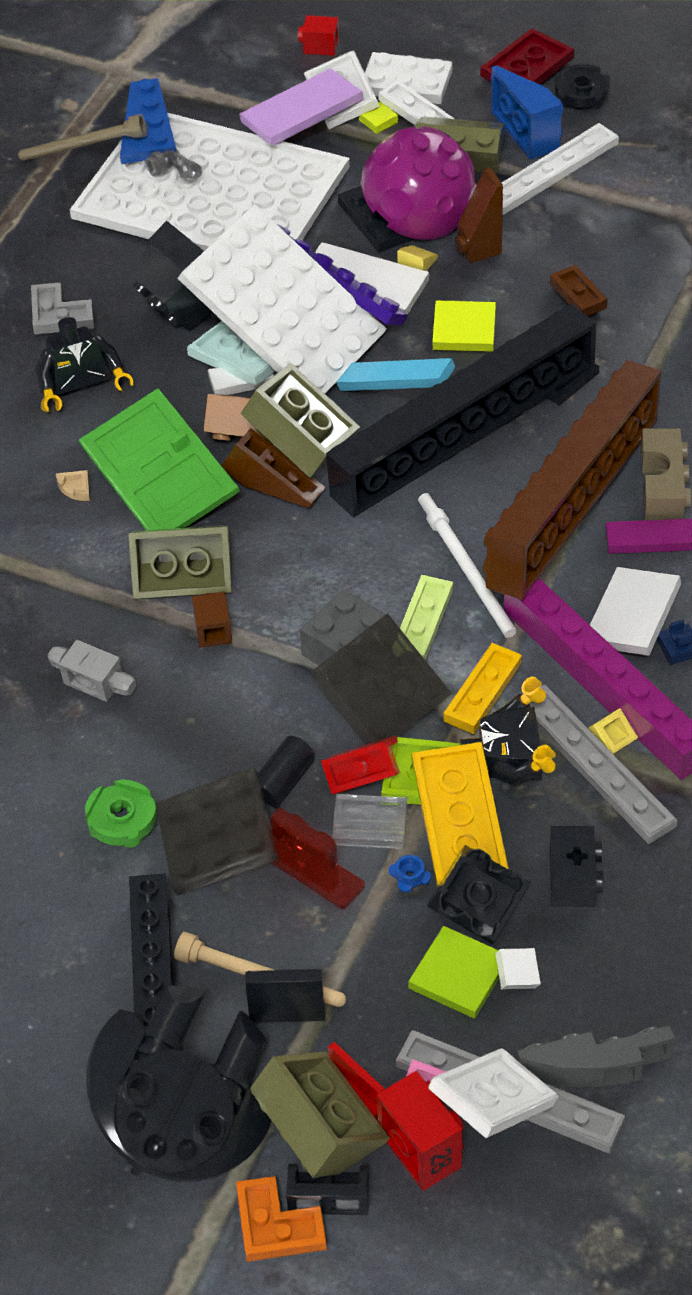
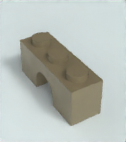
(666, 492)

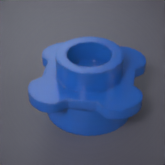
(406, 865)

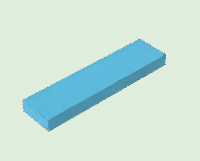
(395, 374)

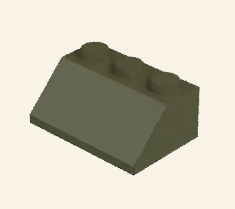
(478, 138)
(298, 419)
(180, 561)
(317, 1112)

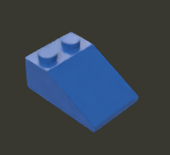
(528, 112)

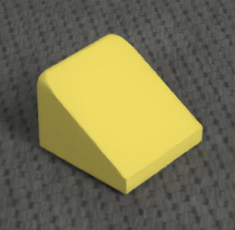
(416, 257)
(614, 731)

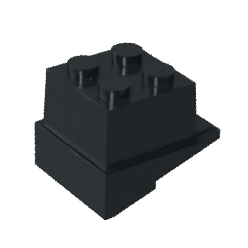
(158, 276)

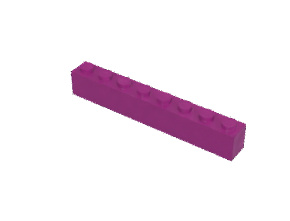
(605, 674)

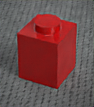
(319, 35)

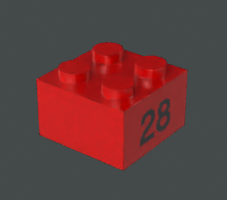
(421, 1130)

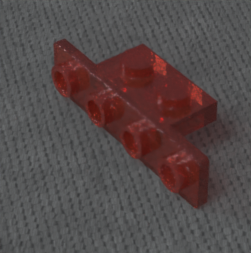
(312, 859)

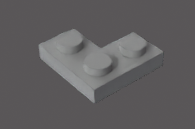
(50, 308)

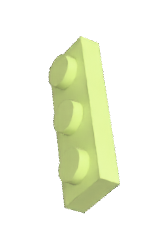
(426, 612)

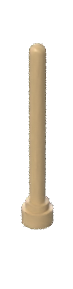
(191, 949)

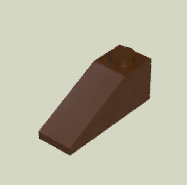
(482, 220)
(269, 471)

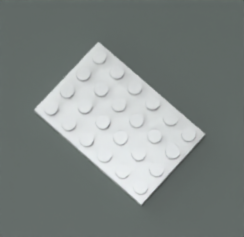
(281, 300)

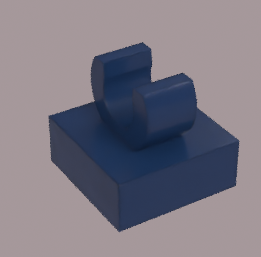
(676, 642)

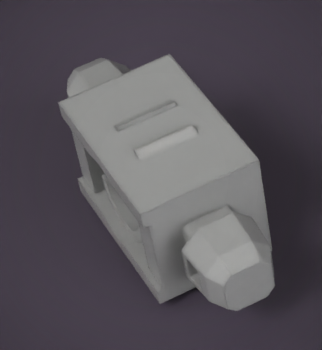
(91, 670)

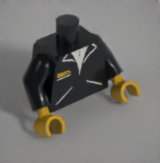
(75, 361)
(513, 740)

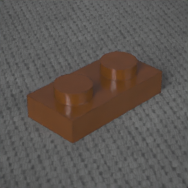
(578, 290)

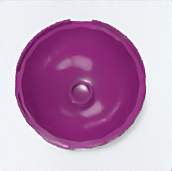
(419, 182)

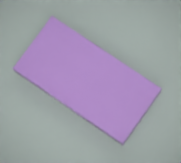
(301, 106)

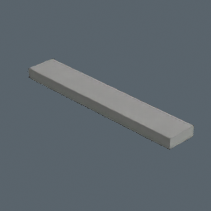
(602, 769)
(569, 1115)

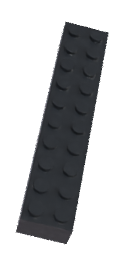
(460, 410)

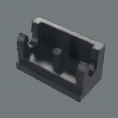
(335, 1194)

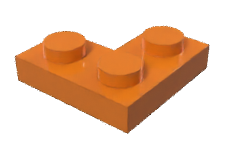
(272, 1232)

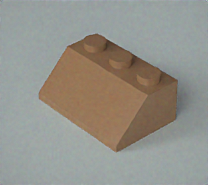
(224, 417)

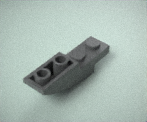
(583, 1063)

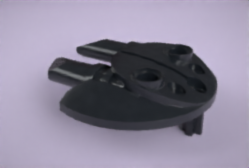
(177, 1092)

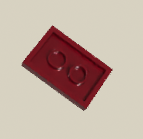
(531, 57)

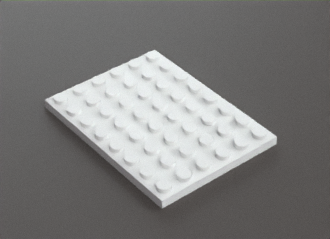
(237, 172)

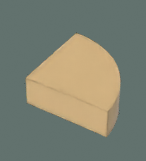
(74, 485)

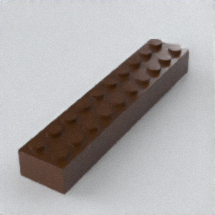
(571, 480)

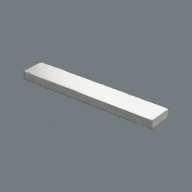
(556, 165)

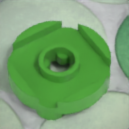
(121, 830)

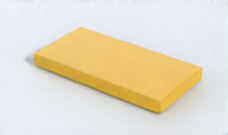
(457, 804)

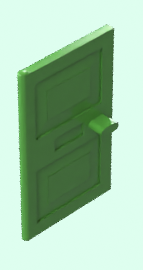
(158, 464)

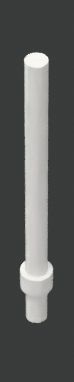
(440, 522)

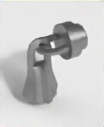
(187, 169)

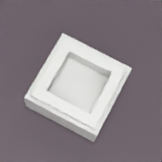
(518, 968)

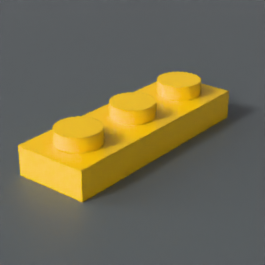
(482, 688)

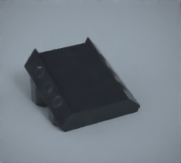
(478, 893)

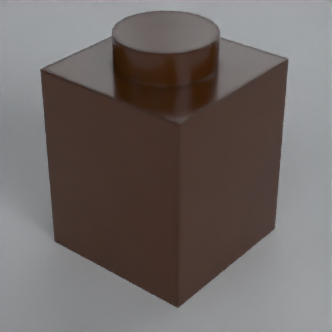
(212, 619)

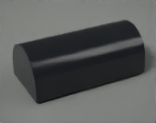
(285, 769)

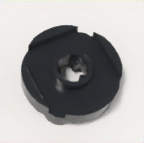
(591, 95)

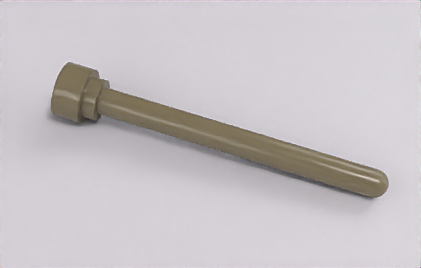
(133, 127)

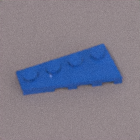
(147, 99)

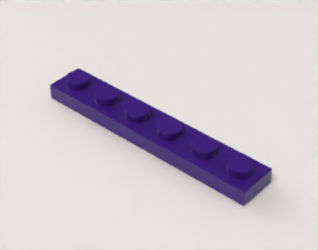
(363, 293)

